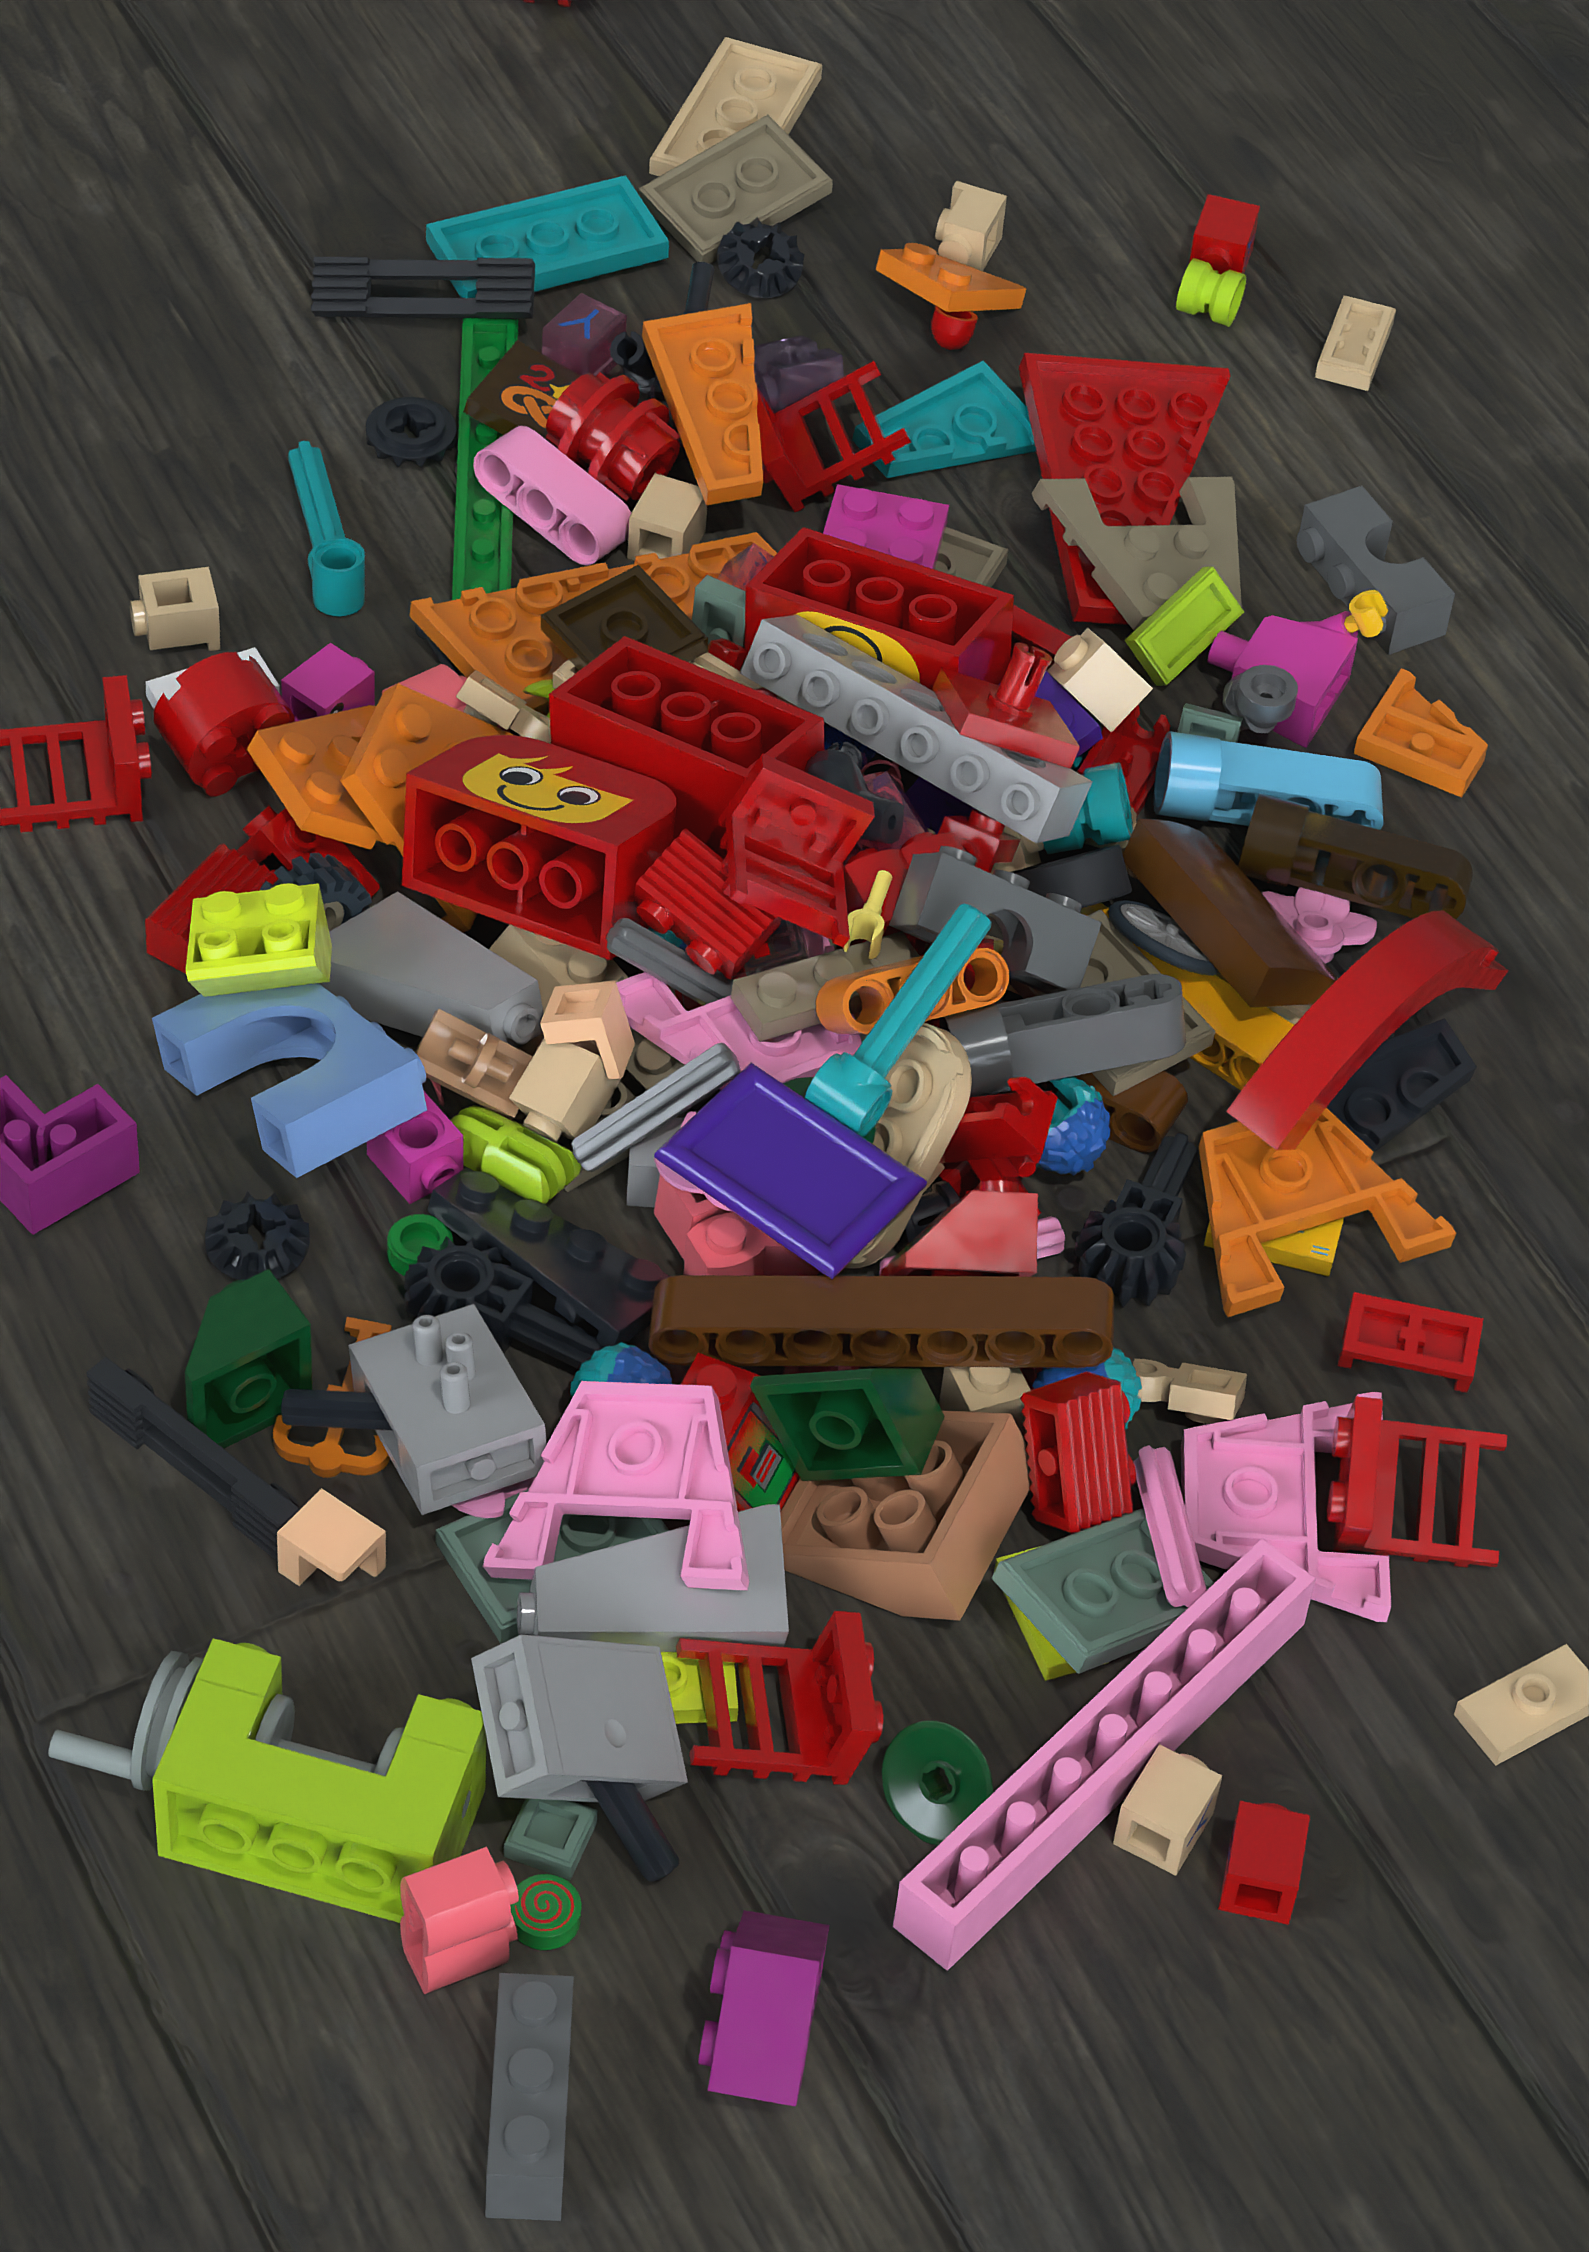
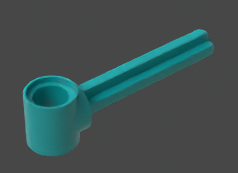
(334, 561)
(855, 1086)

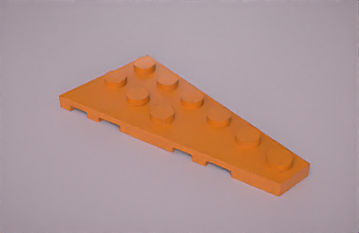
(503, 631)

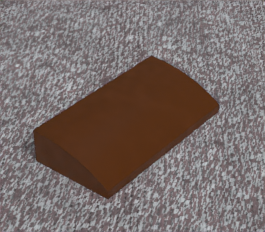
(1226, 915)

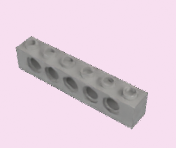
(911, 728)

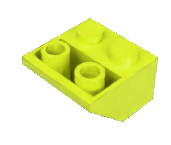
(258, 940)

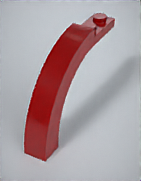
(1356, 1017)

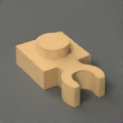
(499, 706)
(1197, 1390)

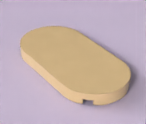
(925, 1109)

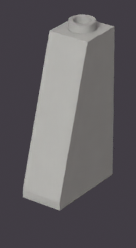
(406, 963)
(639, 1598)

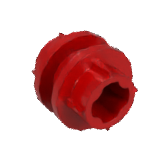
(605, 430)

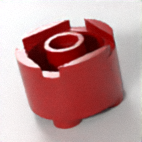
(217, 717)

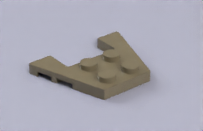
(1150, 563)

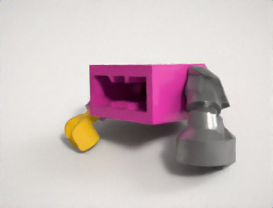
(1294, 669)

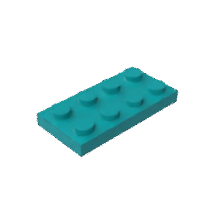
(564, 232)

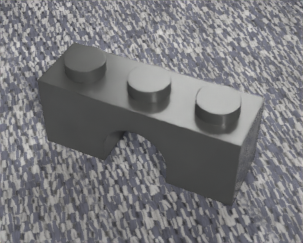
(1348, 544)
(1043, 937)
(529, 2097)

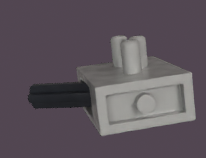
(439, 1406)
(585, 1728)

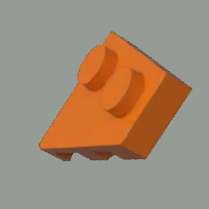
(948, 282)
(1421, 739)

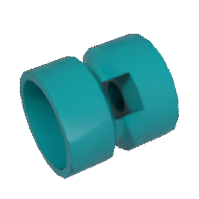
(1104, 813)

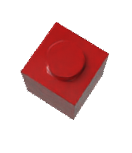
(1225, 234)
(1264, 1862)

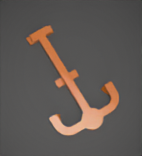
(328, 1457)

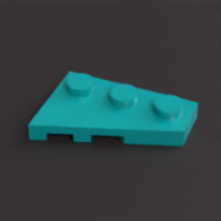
(955, 424)

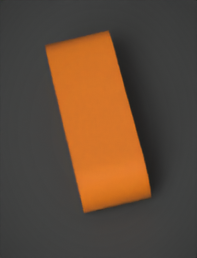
(881, 984)

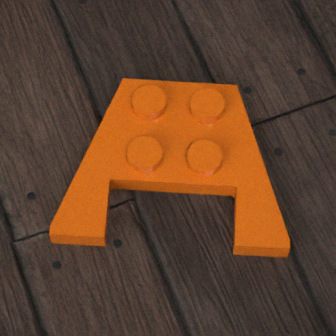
(399, 737)
(306, 768)
(1274, 1193)

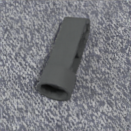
(1071, 1031)

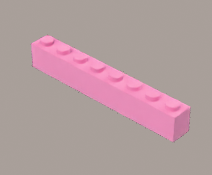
(1100, 1754)

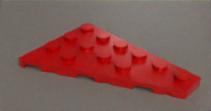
(1127, 433)

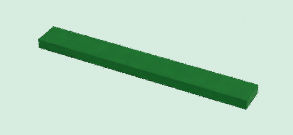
(481, 520)

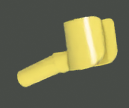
(867, 922)

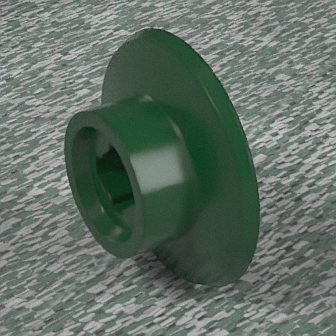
(918, 1790)

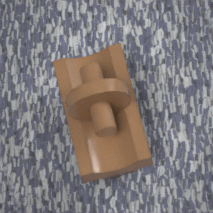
(472, 1062)

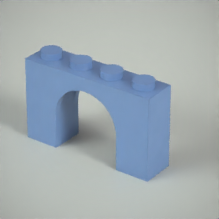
(334, 1106)

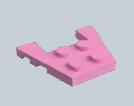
(687, 1034)
(639, 1456)
(1258, 1482)

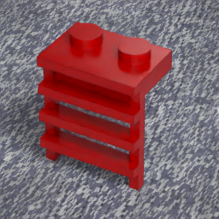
(791, 454)
(111, 760)
(790, 846)
(1367, 1481)
(824, 1702)

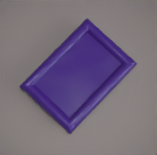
(791, 1170)

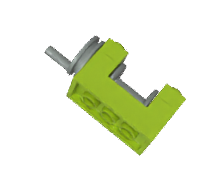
(286, 1813)

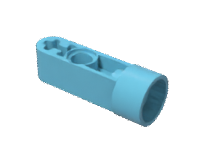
(1223, 779)

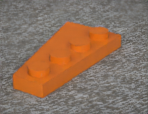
(712, 395)

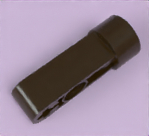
(1285, 849)

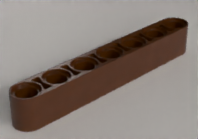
(883, 1321)

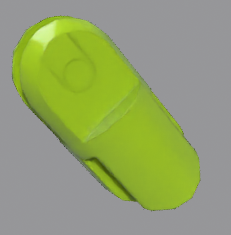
(514, 1154)

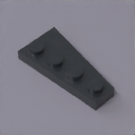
(1402, 1083)
(570, 1262)

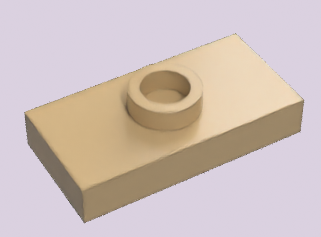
(1355, 343)
(1527, 1705)

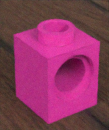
(419, 1152)

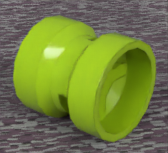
(1211, 292)

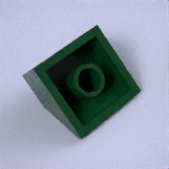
(245, 1358)
(852, 1421)

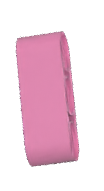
(553, 495)

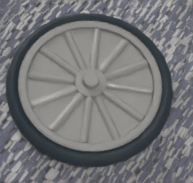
(1159, 936)

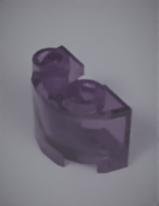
(794, 369)

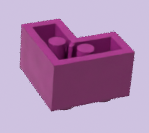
(62, 1156)
(769, 1998)

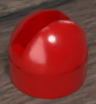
(953, 329)

